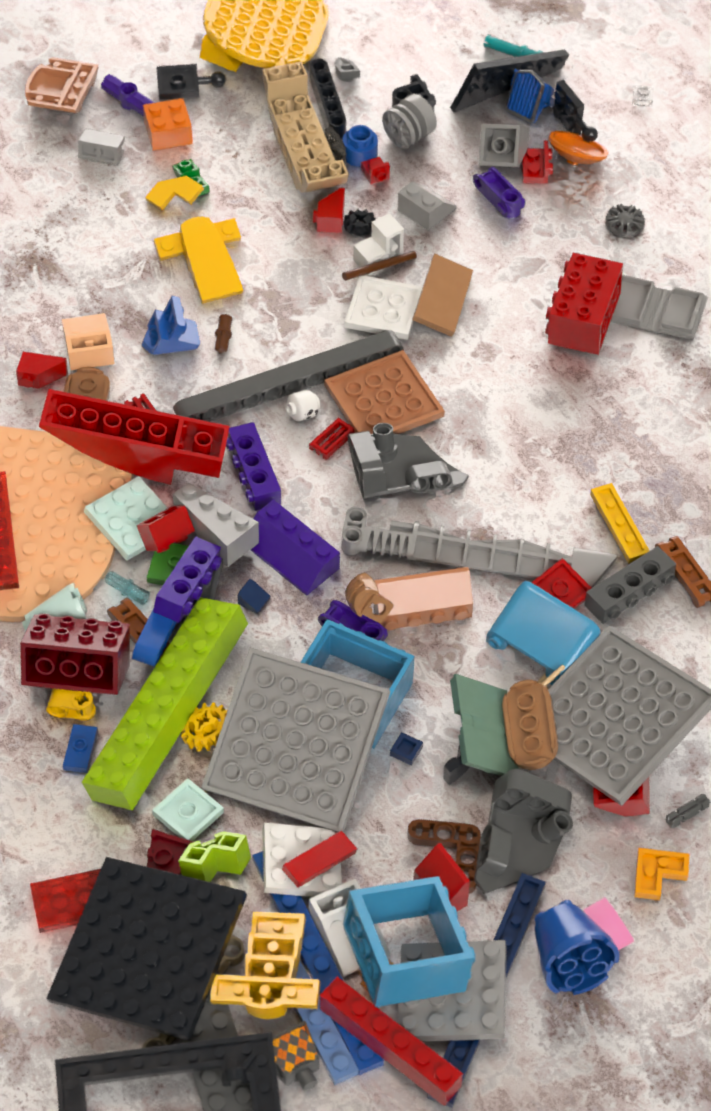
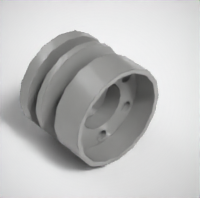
(409, 121)

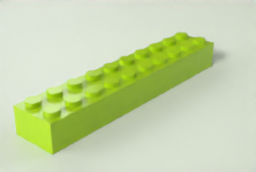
(165, 704)

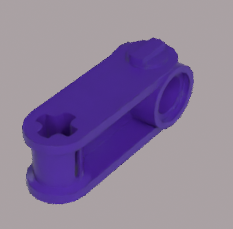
(500, 192)
(341, 613)

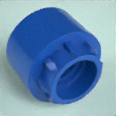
(360, 145)

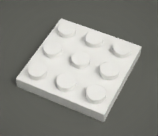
(383, 306)
(285, 843)

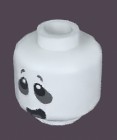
(302, 405)

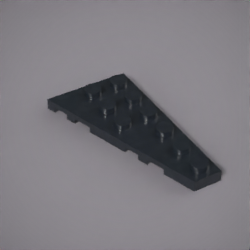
(495, 76)

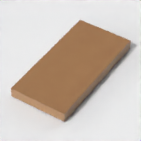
(442, 295)

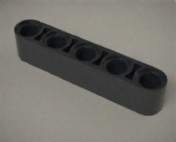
(327, 96)

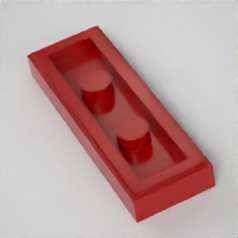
(319, 859)

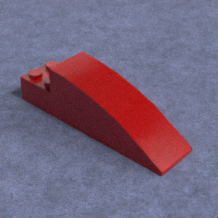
(135, 437)

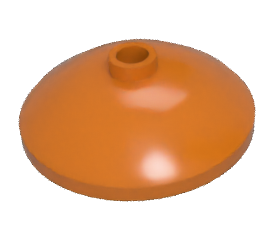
(575, 149)

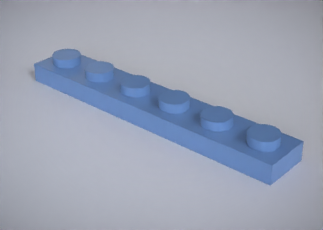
(327, 1040)

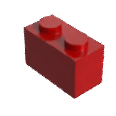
(166, 528)

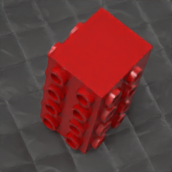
(584, 303)

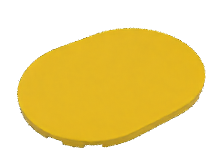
(266, 30)

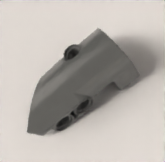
(398, 463)
(522, 829)

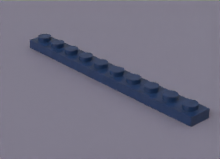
(512, 930)

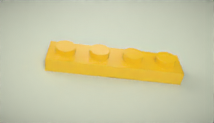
(619, 522)

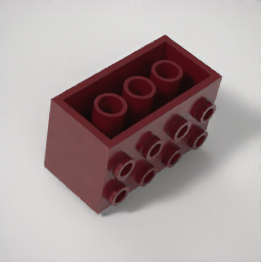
(75, 654)

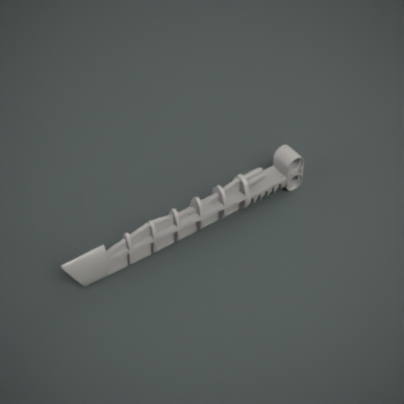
(435, 546)

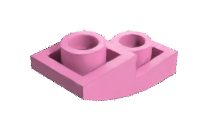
(608, 919)

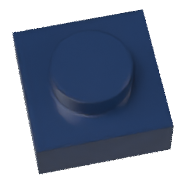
(406, 748)

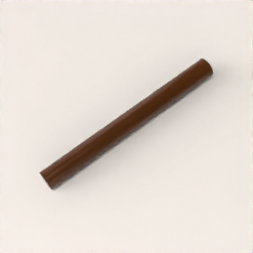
(379, 265)

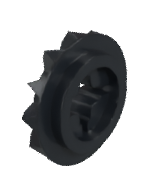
(359, 228)

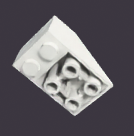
(328, 915)

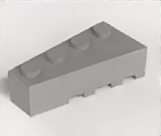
(218, 523)

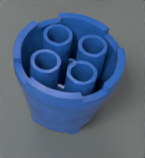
(573, 949)

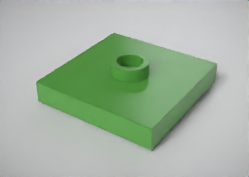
(164, 563)

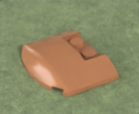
(60, 84)

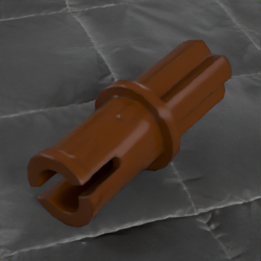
(223, 333)

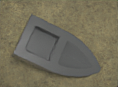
(346, 69)

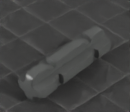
(687, 811)

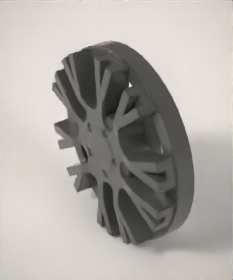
(625, 220)

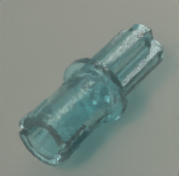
(127, 587)

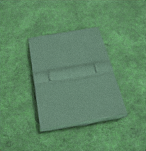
(483, 726)

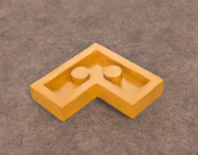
(655, 865)

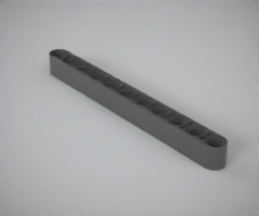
(286, 378)

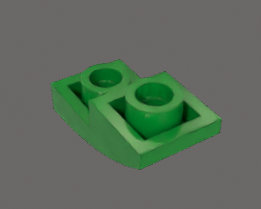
(190, 169)

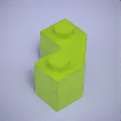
(225, 853)

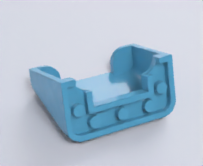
(542, 629)

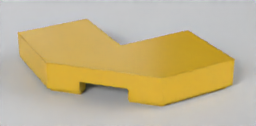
(165, 190)

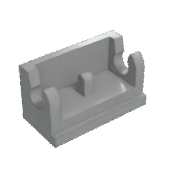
(100, 146)

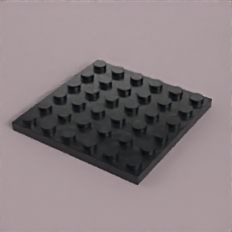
(147, 948)

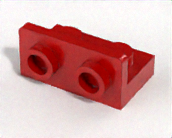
(536, 164)

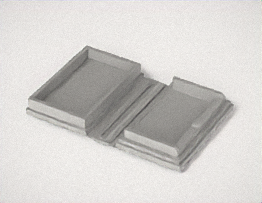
(659, 309)

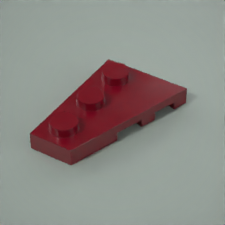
(166, 851)

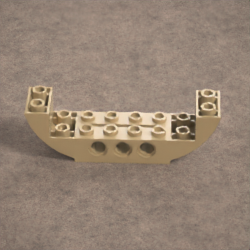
(299, 130)

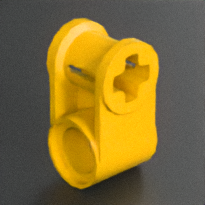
(70, 703)

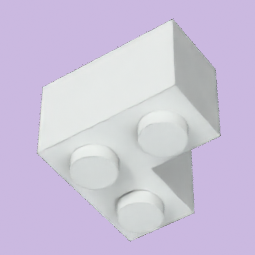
(384, 243)

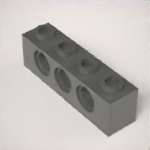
(616, 592)

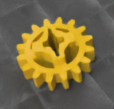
(205, 726)

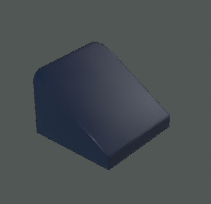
(252, 596)

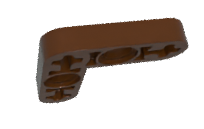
(462, 845)

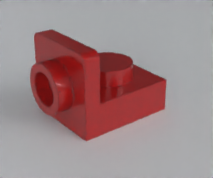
(376, 170)

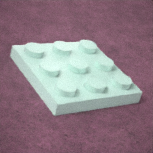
(121, 511)

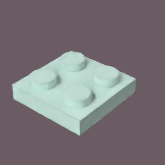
(188, 811)

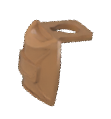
(362, 593)

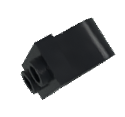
(417, 87)

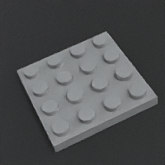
(462, 1015)

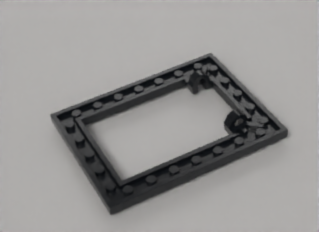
(239, 1057)

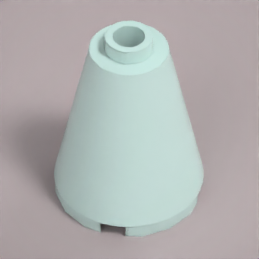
(63, 603)

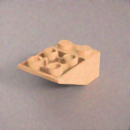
(88, 341)

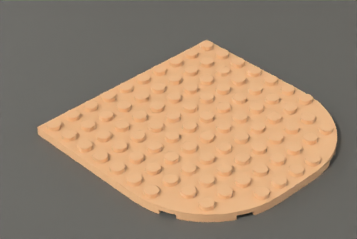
(51, 532)

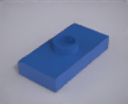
(80, 748)

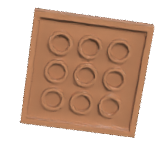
(384, 392)

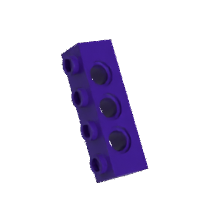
(253, 465)
(187, 580)

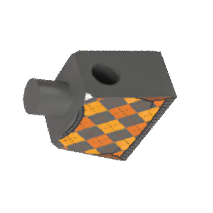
(296, 1056)

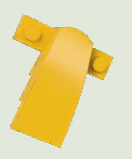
(205, 255)
(270, 970)

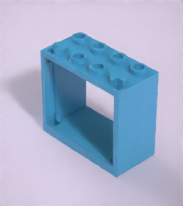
(368, 654)
(413, 979)

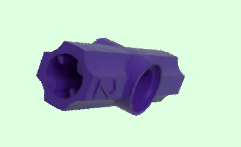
(126, 93)

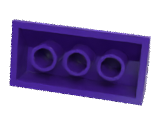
(294, 548)

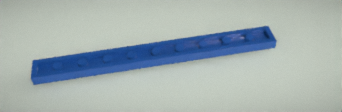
(321, 967)

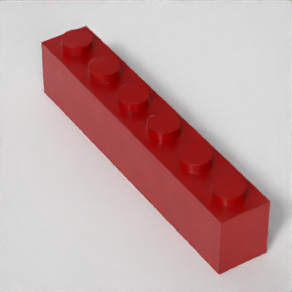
(391, 1041)

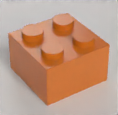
(168, 124)

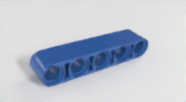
(153, 639)

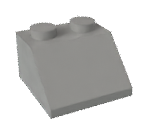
(503, 145)
(423, 205)

